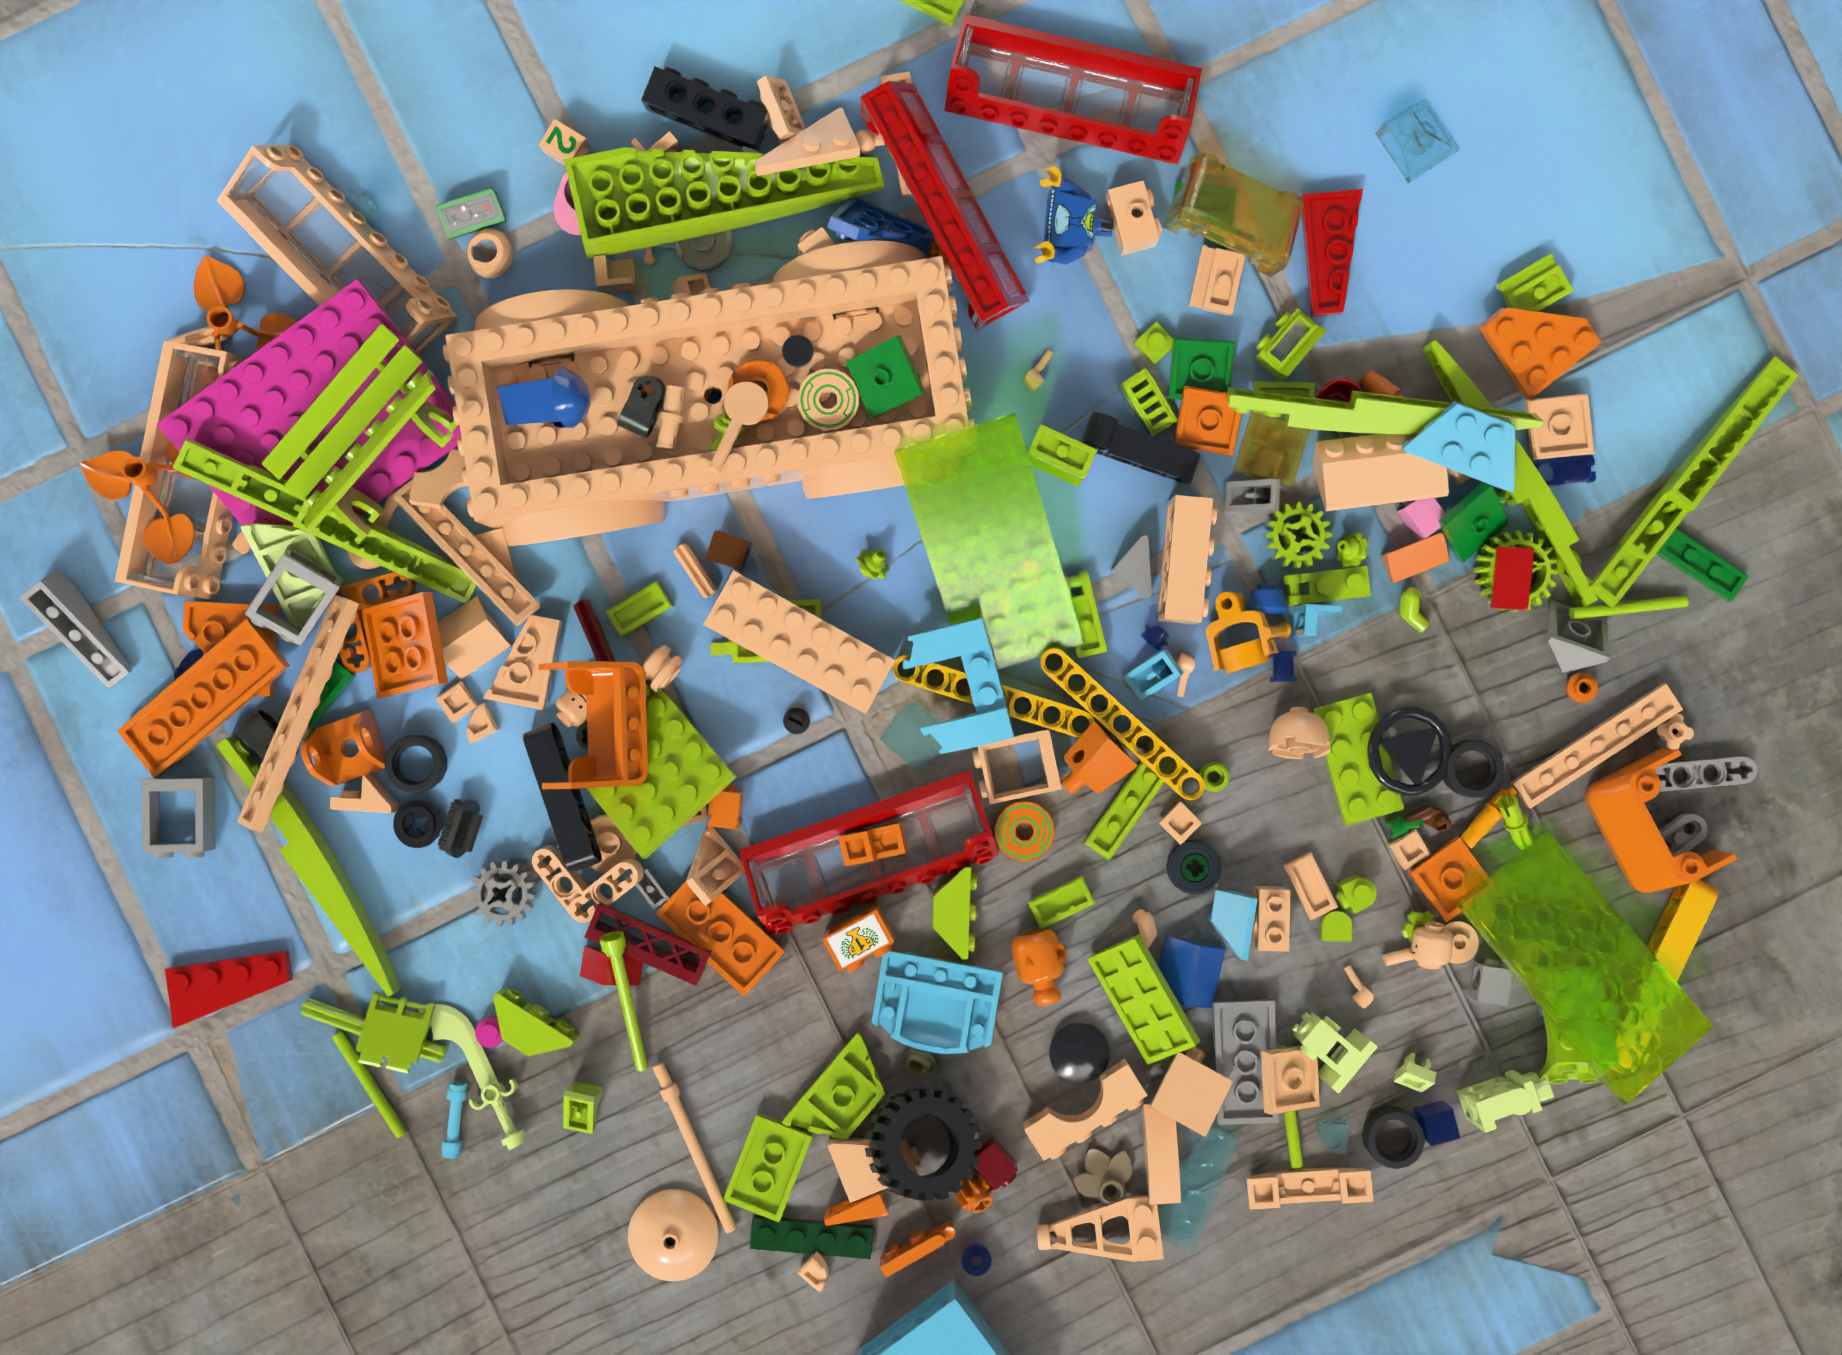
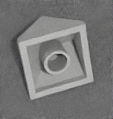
(1576, 641)

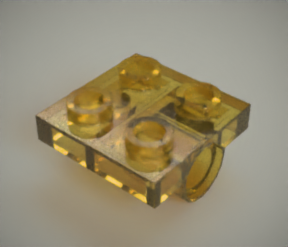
(1271, 450)

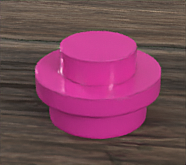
(488, 1032)

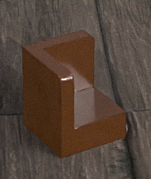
(728, 550)

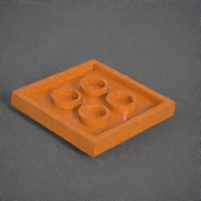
(404, 645)

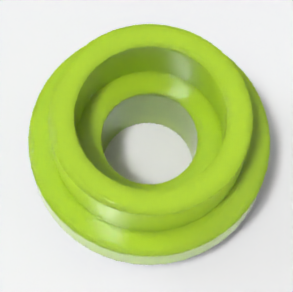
(1223, 778)

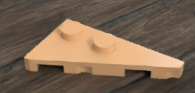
(820, 143)

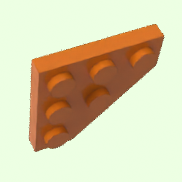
(1537, 345)
(211, 622)

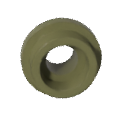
(919, 1061)

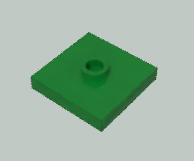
(1200, 365)
(885, 377)
(1473, 521)

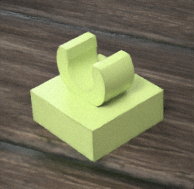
(1415, 1076)

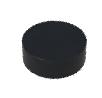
(797, 351)

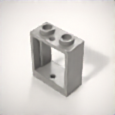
(309, 572)
(204, 816)

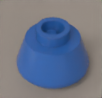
(1267, 600)

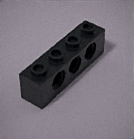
(667, 82)

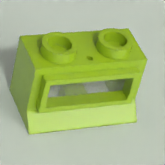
(1289, 344)

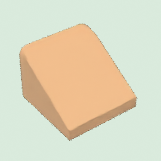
(691, 284)

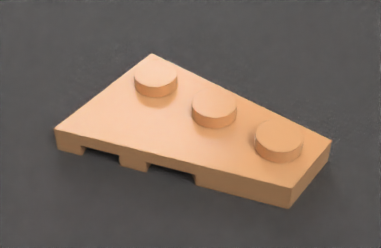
(519, 678)

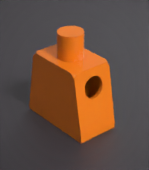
(1096, 761)

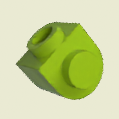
(1356, 893)

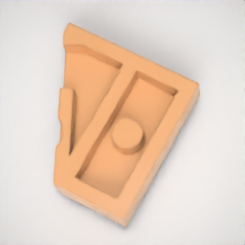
(713, 867)

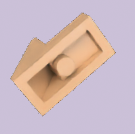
(373, 798)

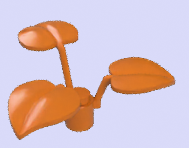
(222, 285)
(113, 477)

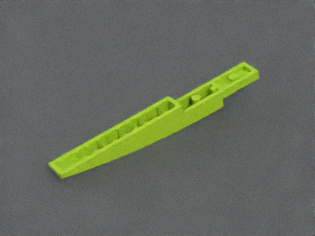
(1363, 413)
(1692, 481)
(1530, 487)
(271, 494)
(319, 870)

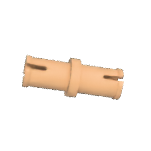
(670, 418)

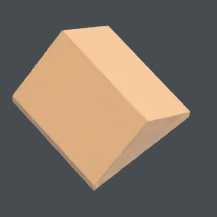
(470, 638)

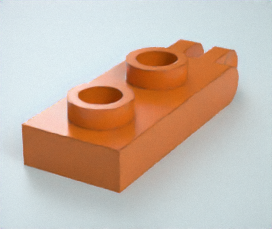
(920, 1244)

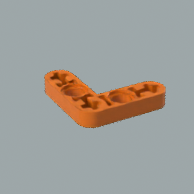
(355, 592)

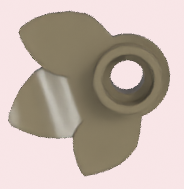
(1103, 1172)

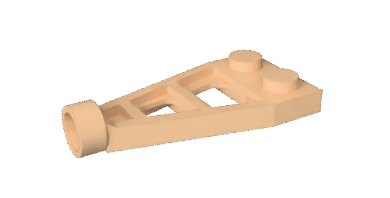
(1144, 1230)

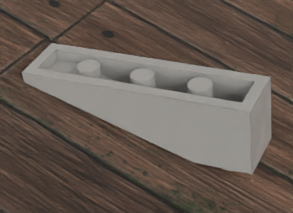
(76, 625)

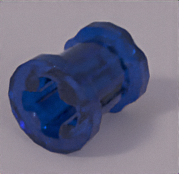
(1283, 666)

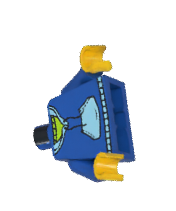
(1069, 221)

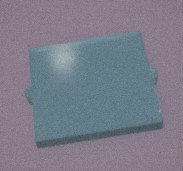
(907, 740)

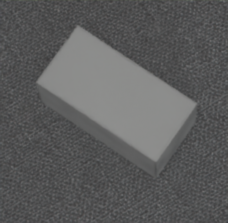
(652, 889)

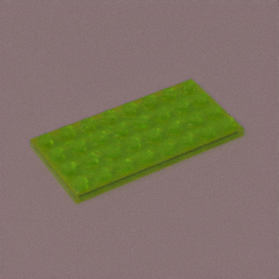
(990, 538)
(1585, 967)

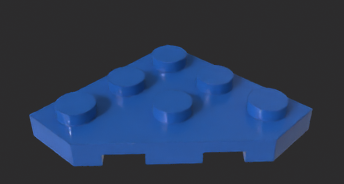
(868, 223)

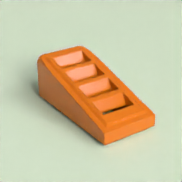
(864, 1208)

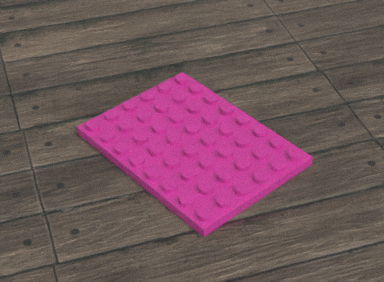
(271, 390)

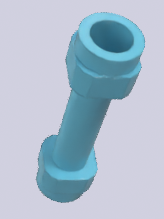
(452, 1145)

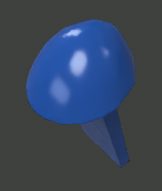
(549, 399)

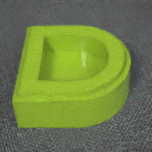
(1335, 927)

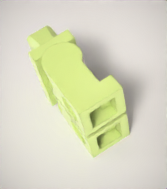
(1502, 1097)

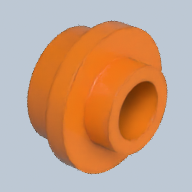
(1573, 691)

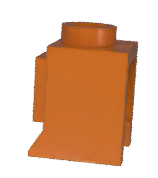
(726, 808)

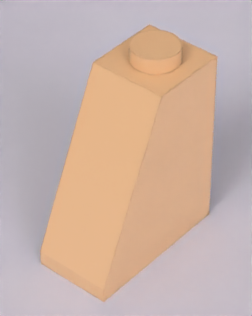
(854, 1167)

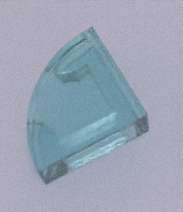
(1334, 1135)

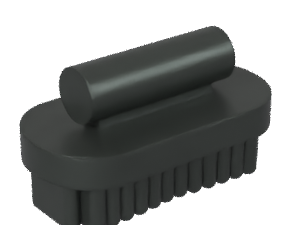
(460, 828)

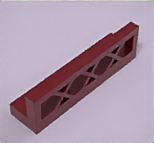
(645, 950)

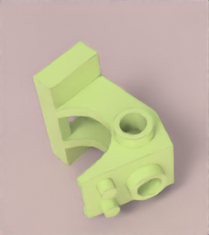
(1320, 1036)

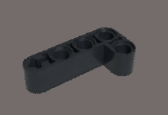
(1140, 449)

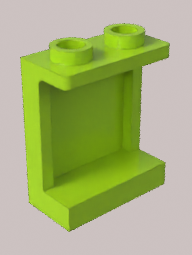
(1060, 455)

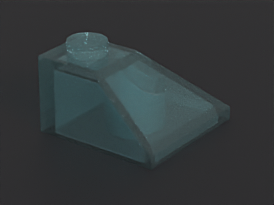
(1416, 140)

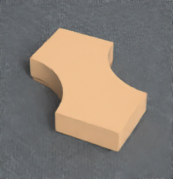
(434, 486)

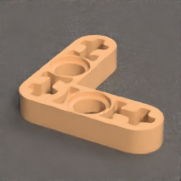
(580, 892)

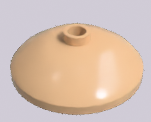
(679, 1216)

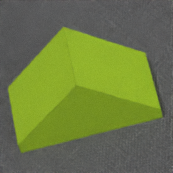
(581, 1107)

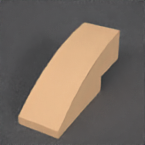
(1161, 1157)

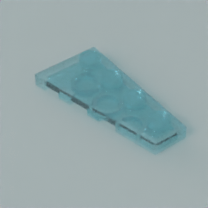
(1199, 1185)

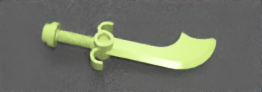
(455, 1026)

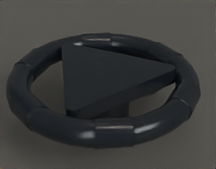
(1409, 751)

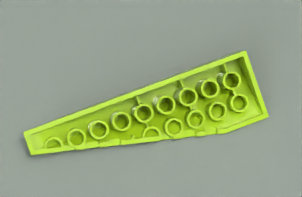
(662, 197)

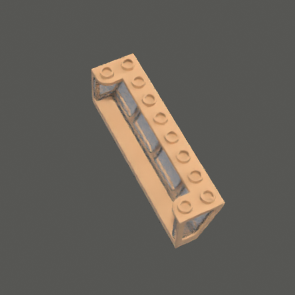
(326, 241)
(180, 376)

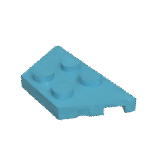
(1469, 444)

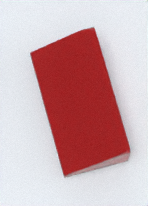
(1512, 578)

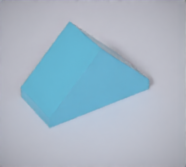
(1153, 674)

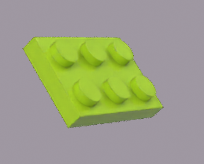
(768, 1167)

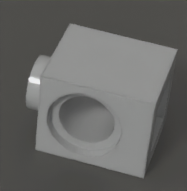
(1490, 982)

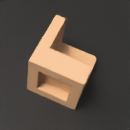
(614, 275)

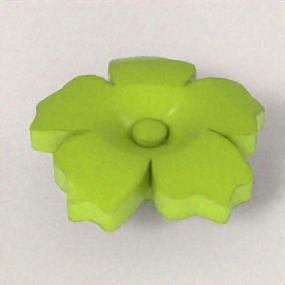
(1416, 920)

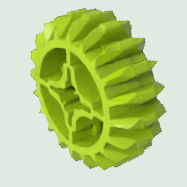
(1541, 564)

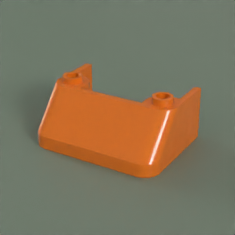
(614, 723)
(1632, 835)

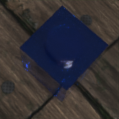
(1437, 1122)

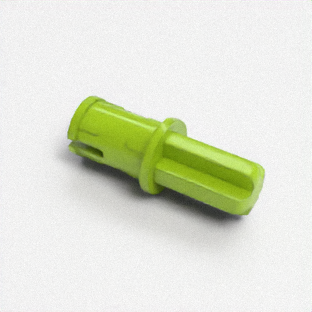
(1515, 821)

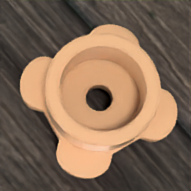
(1665, 731)

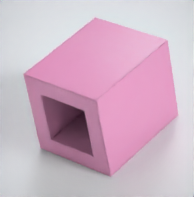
(1421, 516)

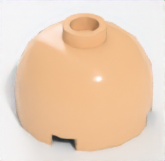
(1298, 734)

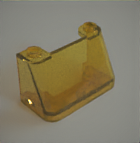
(1236, 213)

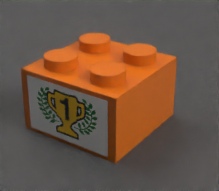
(858, 938)

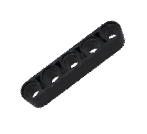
(564, 806)

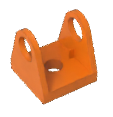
(328, 744)

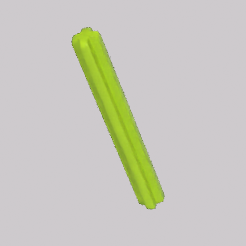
(354, 1023)

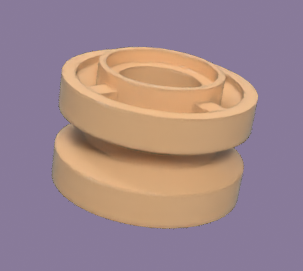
(661, 668)

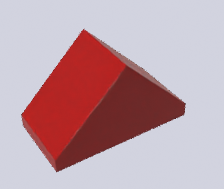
(598, 967)

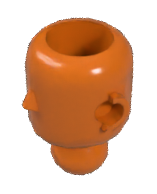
(1038, 962)

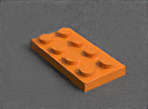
(738, 944)

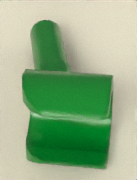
(1401, 826)

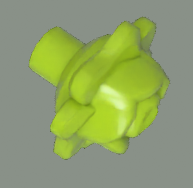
(1352, 549)
(873, 563)

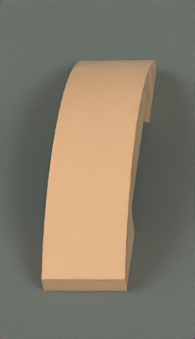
(1309, 1185)

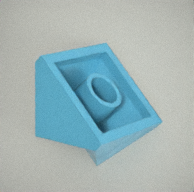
(1234, 920)

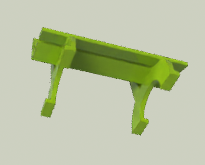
(318, 464)

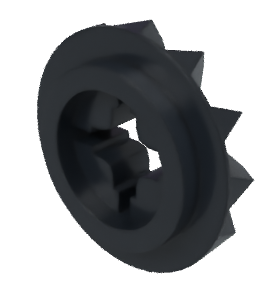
(405, 818)

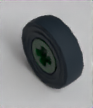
(1183, 878)

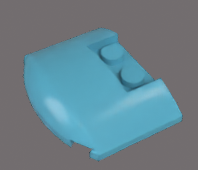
(936, 1002)

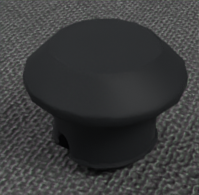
(796, 720)

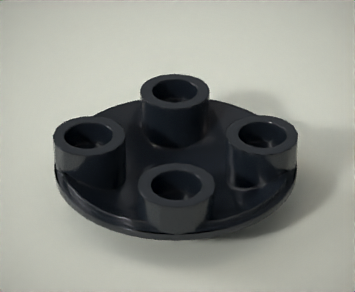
(1079, 1053)

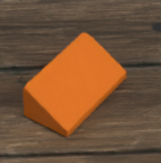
(1416, 557)

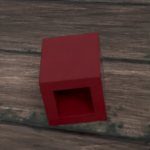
(995, 1164)

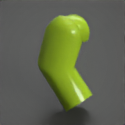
(1410, 609)

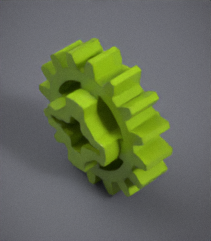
(1309, 540)

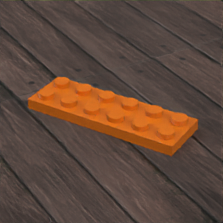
(203, 698)

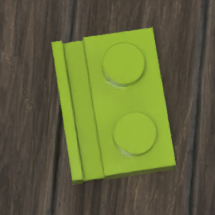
(1536, 286)

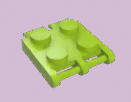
(394, 1033)

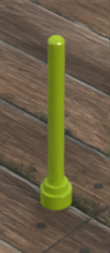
(613, 945)

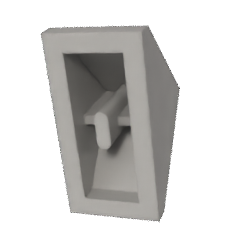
(1252, 496)
(1135, 568)

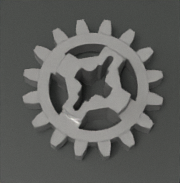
(494, 885)

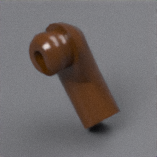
(1431, 816)

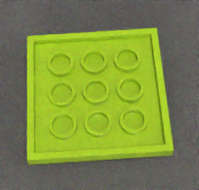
(679, 782)

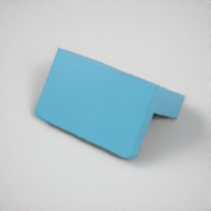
(1306, 618)

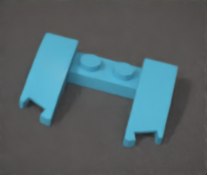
(992, 718)

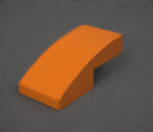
(873, 844)

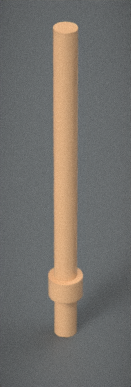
(670, 1094)

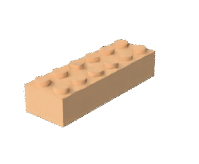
(799, 642)

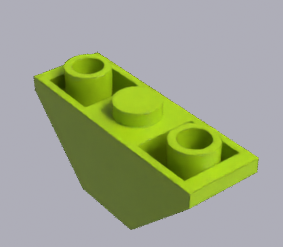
(954, 911)
(529, 1026)

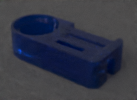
(1569, 469)

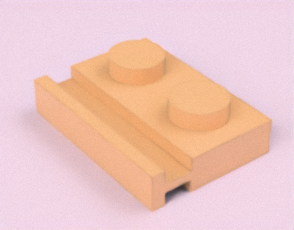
(1216, 280)

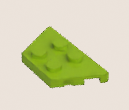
(840, 1094)

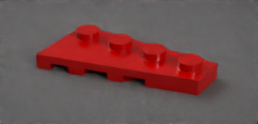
(1329, 235)
(213, 985)

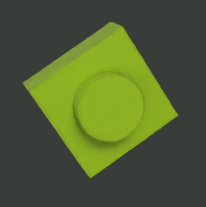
(1154, 344)

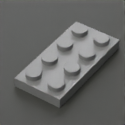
(1239, 1036)

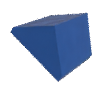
(1191, 970)

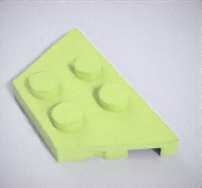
(293, 593)

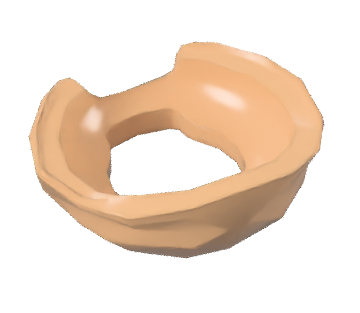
(503, 258)

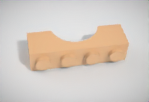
(1054, 1131)

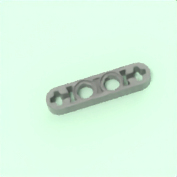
(1695, 775)

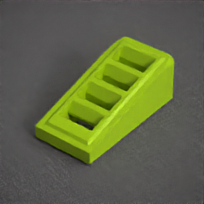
(1151, 386)

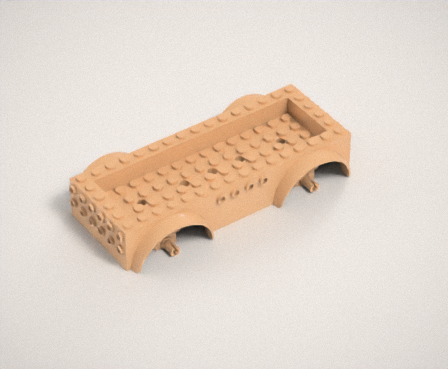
(604, 478)

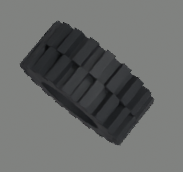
(887, 1137)

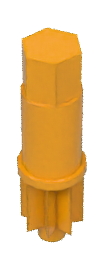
(1486, 819)

